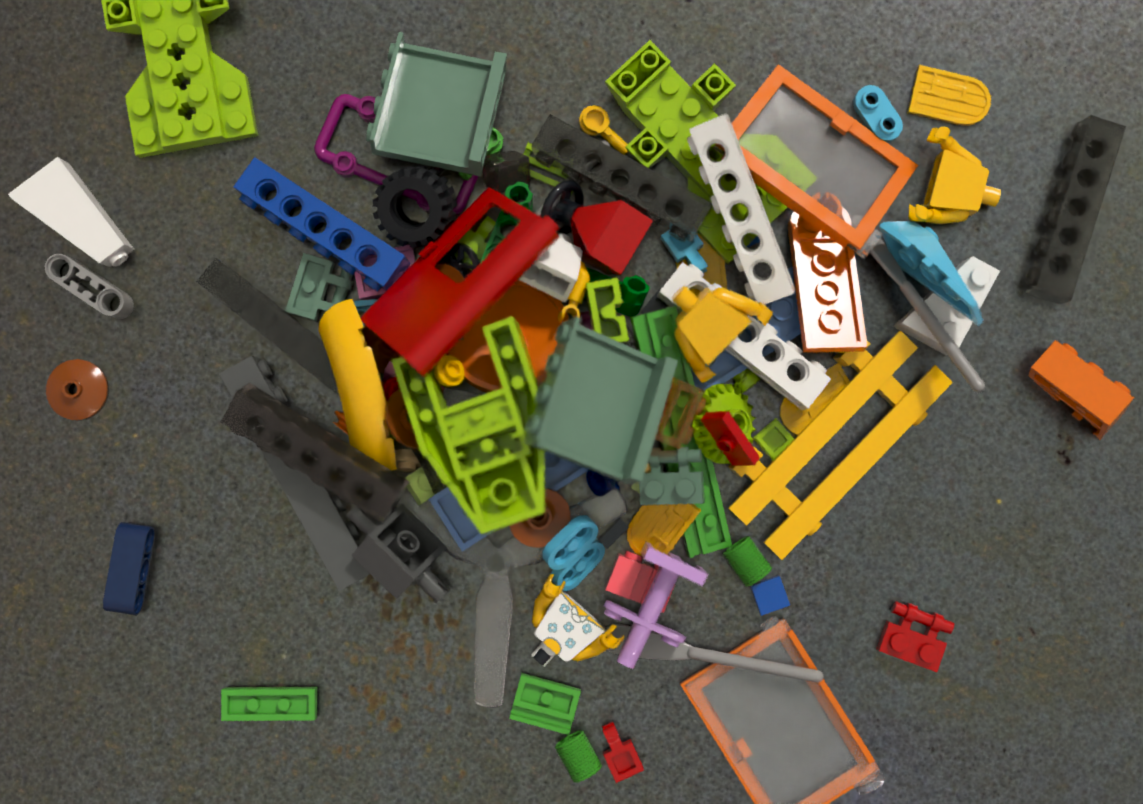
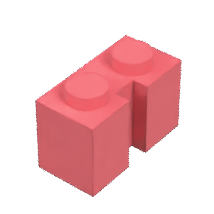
(632, 577)

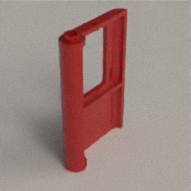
(430, 312)

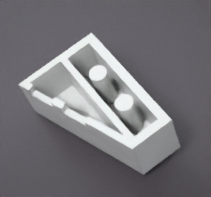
(979, 280)

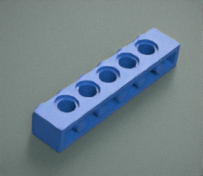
(261, 179)

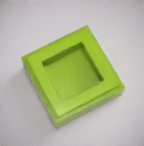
(773, 439)

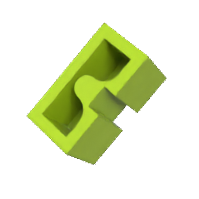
(602, 300)

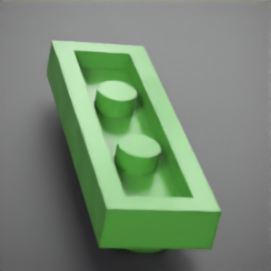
(268, 703)

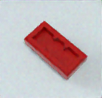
(730, 438)

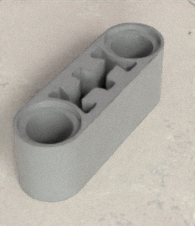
(79, 271)

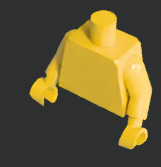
(955, 184)
(712, 324)

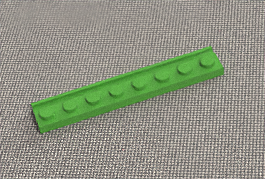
(656, 338)

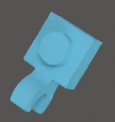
(685, 250)

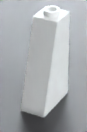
(68, 207)

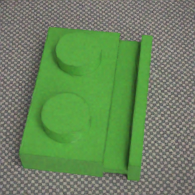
(545, 703)

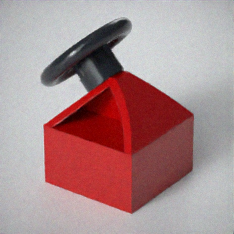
(602, 231)

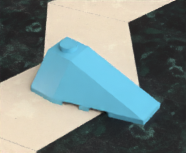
(925, 260)

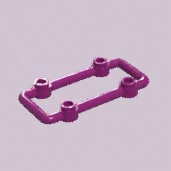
(347, 165)

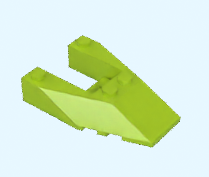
(482, 441)

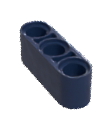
(128, 568)

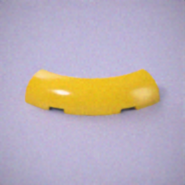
(357, 382)

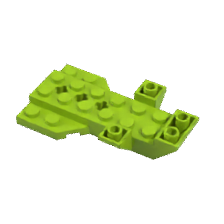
(156, 101)
(664, 112)

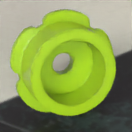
(745, 380)

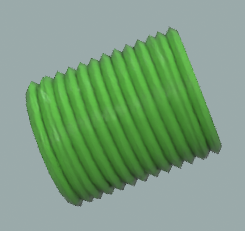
(747, 561)
(578, 756)

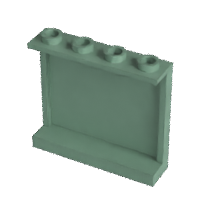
(437, 107)
(600, 403)

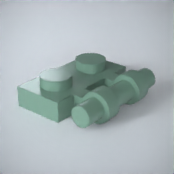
(311, 285)
(672, 487)

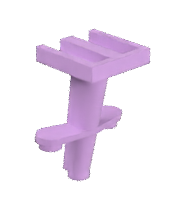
(645, 621)

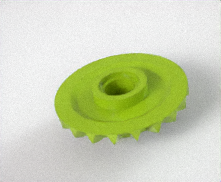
(722, 398)

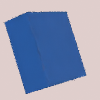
(769, 595)

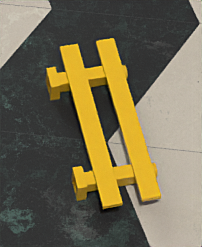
(872, 376)

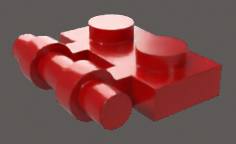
(911, 645)

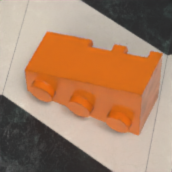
(1081, 387)

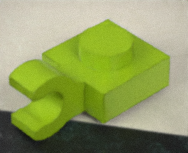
(478, 240)

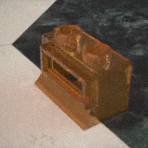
(693, 407)

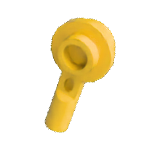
(595, 122)
(449, 371)

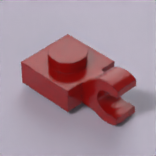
(620, 757)

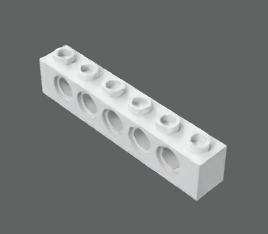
(721, 131)
(800, 392)

